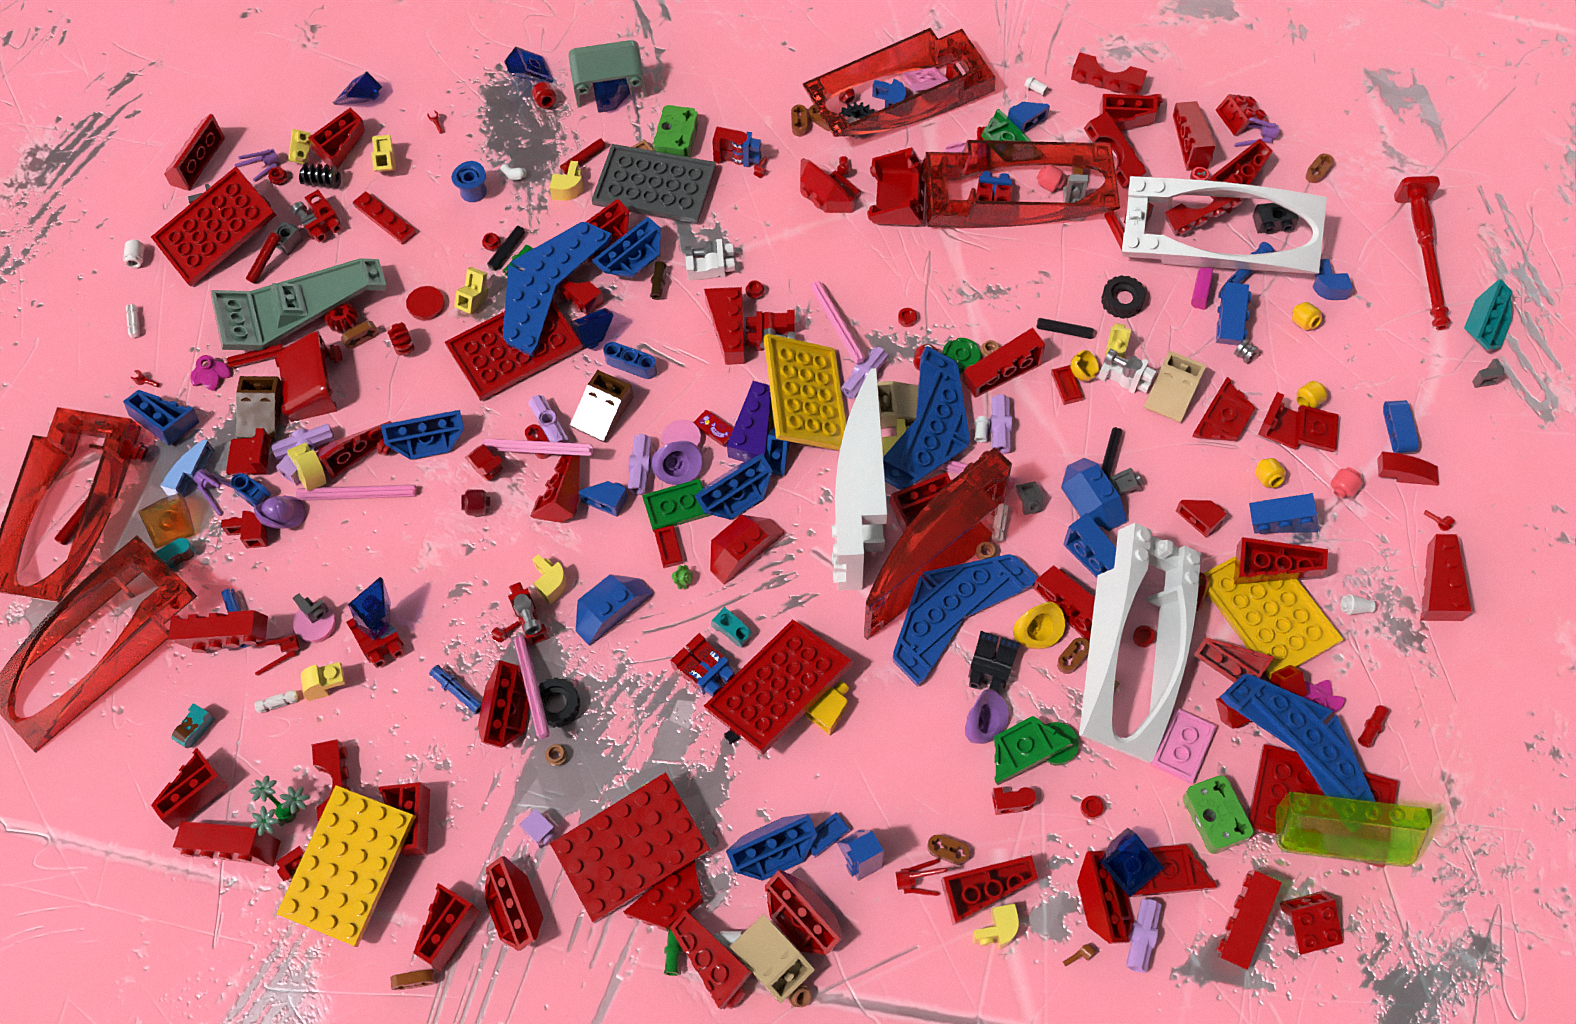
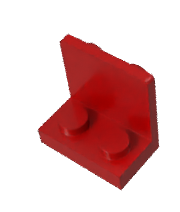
(1237, 110)
(1280, 423)
(249, 454)
(1313, 921)

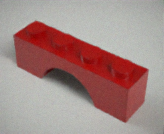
(1090, 72)
(1104, 130)
(1183, 218)
(582, 295)
(1286, 678)
(330, 759)

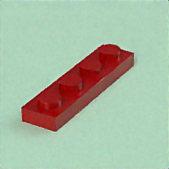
(384, 217)

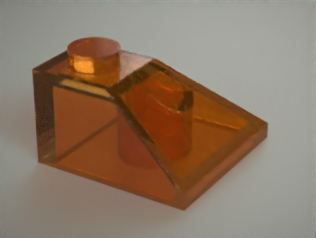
(167, 520)

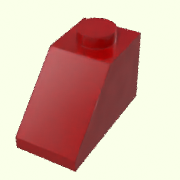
(1202, 515)

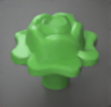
(682, 577)

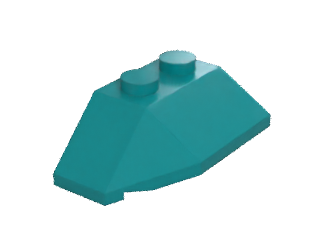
(1491, 316)

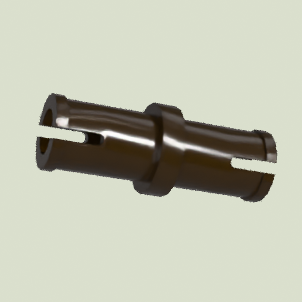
(658, 280)

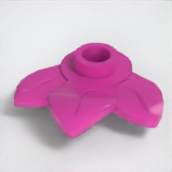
(210, 374)
(1322, 695)

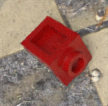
(289, 862)

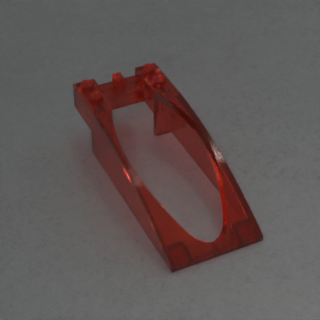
(910, 54)
(998, 154)
(40, 468)
(939, 536)
(136, 642)

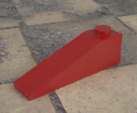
(347, 451)
(562, 492)

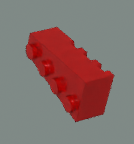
(726, 314)
(1248, 919)

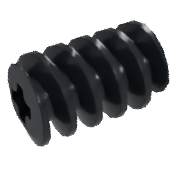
(320, 176)

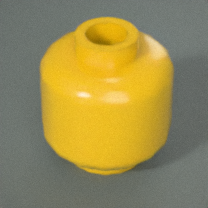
(1306, 316)
(1311, 394)
(1270, 473)

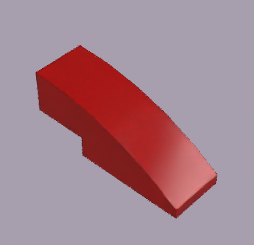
(1407, 469)

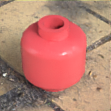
(1050, 177)
(1346, 482)

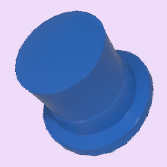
(470, 180)

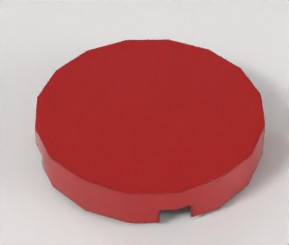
(425, 303)

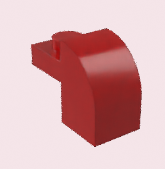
(484, 462)
(251, 531)

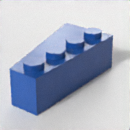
(1090, 545)

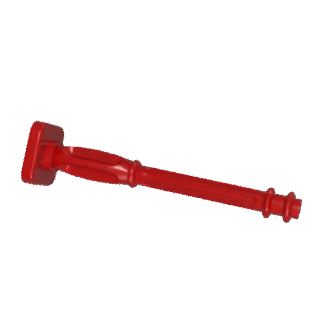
(1418, 192)

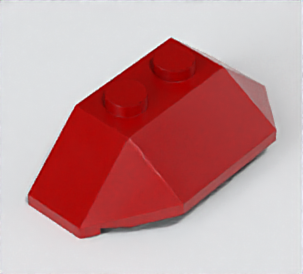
(823, 189)
(612, 219)
(741, 544)
(503, 706)
(1104, 901)
(512, 904)
(801, 914)

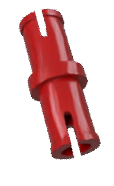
(1373, 726)

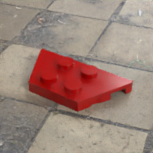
(1225, 415)
(1179, 874)
(668, 899)

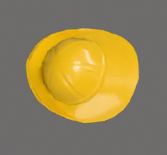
(1040, 626)

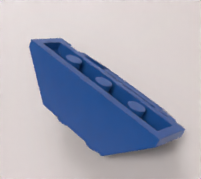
(632, 251)
(424, 434)
(736, 489)
(1093, 493)
(608, 605)
(773, 847)

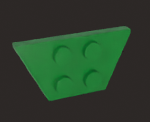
(1002, 129)
(1025, 747)

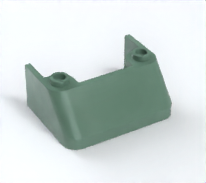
(606, 63)

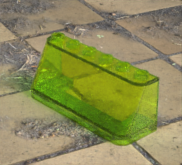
(1351, 829)

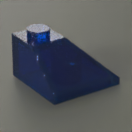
(528, 65)
(359, 90)
(610, 94)
(592, 327)
(372, 609)
(1130, 862)

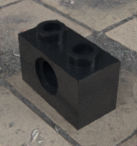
(1273, 218)

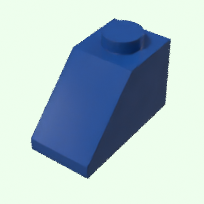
(1028, 114)
(777, 453)
(605, 496)

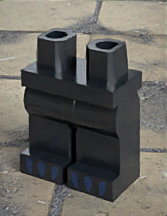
(990, 670)

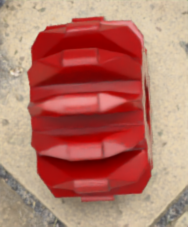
(342, 318)
(400, 339)

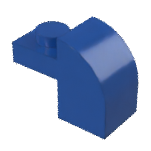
(889, 92)
(1331, 285)

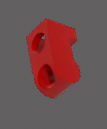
(1013, 801)

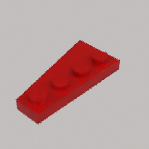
(710, 958)

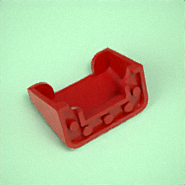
(899, 189)
(305, 378)

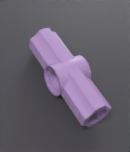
(874, 359)
(544, 414)
(1000, 423)
(313, 438)
(639, 464)
(1143, 935)

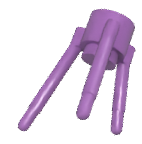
(1268, 130)
(268, 157)
(206, 481)

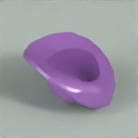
(677, 462)
(280, 512)
(986, 718)

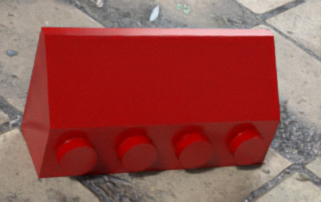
(195, 154)

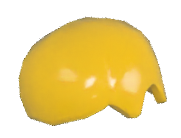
(1084, 365)

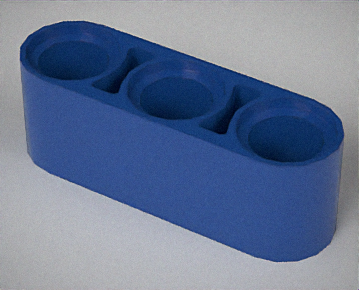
(636, 366)
(1400, 426)

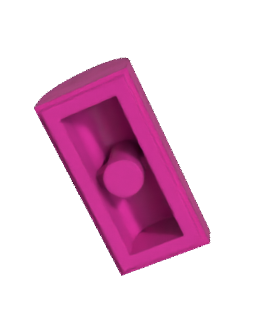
(1202, 288)

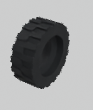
(1127, 284)
(572, 705)

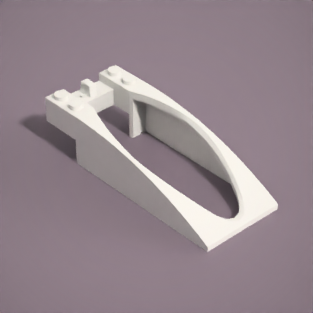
(1162, 190)
(859, 490)
(1112, 603)

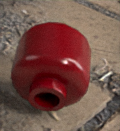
(475, 502)

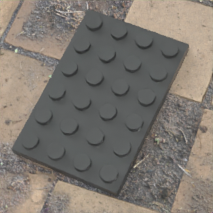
(655, 183)

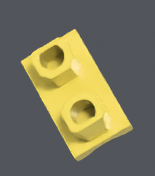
(299, 146)
(1118, 339)

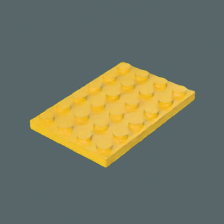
(805, 392)
(1272, 617)
(346, 866)

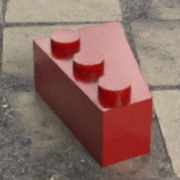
(1129, 110)
(337, 137)
(911, 500)
(1232, 660)
(189, 791)
(413, 799)
(445, 927)

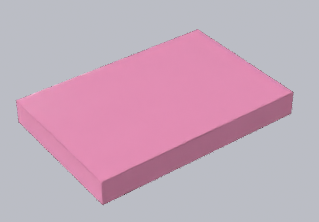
(923, 78)
(1183, 745)

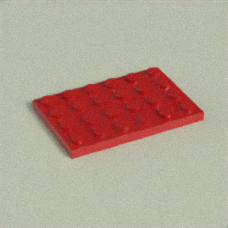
(213, 226)
(494, 365)
(778, 686)
(1285, 772)
(630, 847)

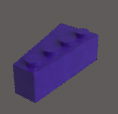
(752, 426)

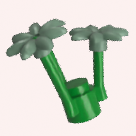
(285, 812)

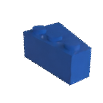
(1232, 313)
(161, 418)
(1285, 515)
(861, 853)

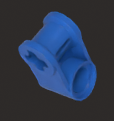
(251, 492)

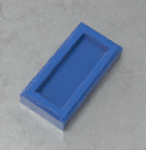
(828, 833)

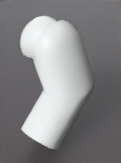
(513, 174)

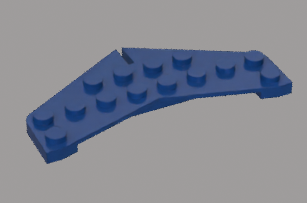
(544, 269)
(939, 425)
(956, 594)
(1301, 727)

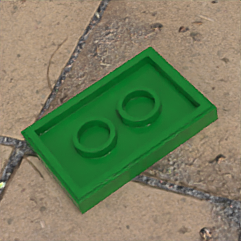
(674, 505)

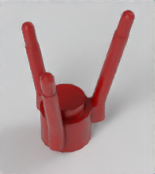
(287, 644)
(906, 878)

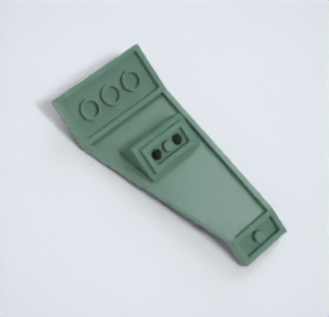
(272, 312)

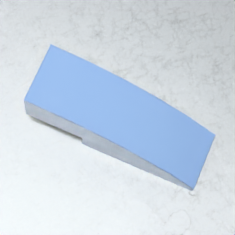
(185, 468)

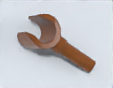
(1085, 951)

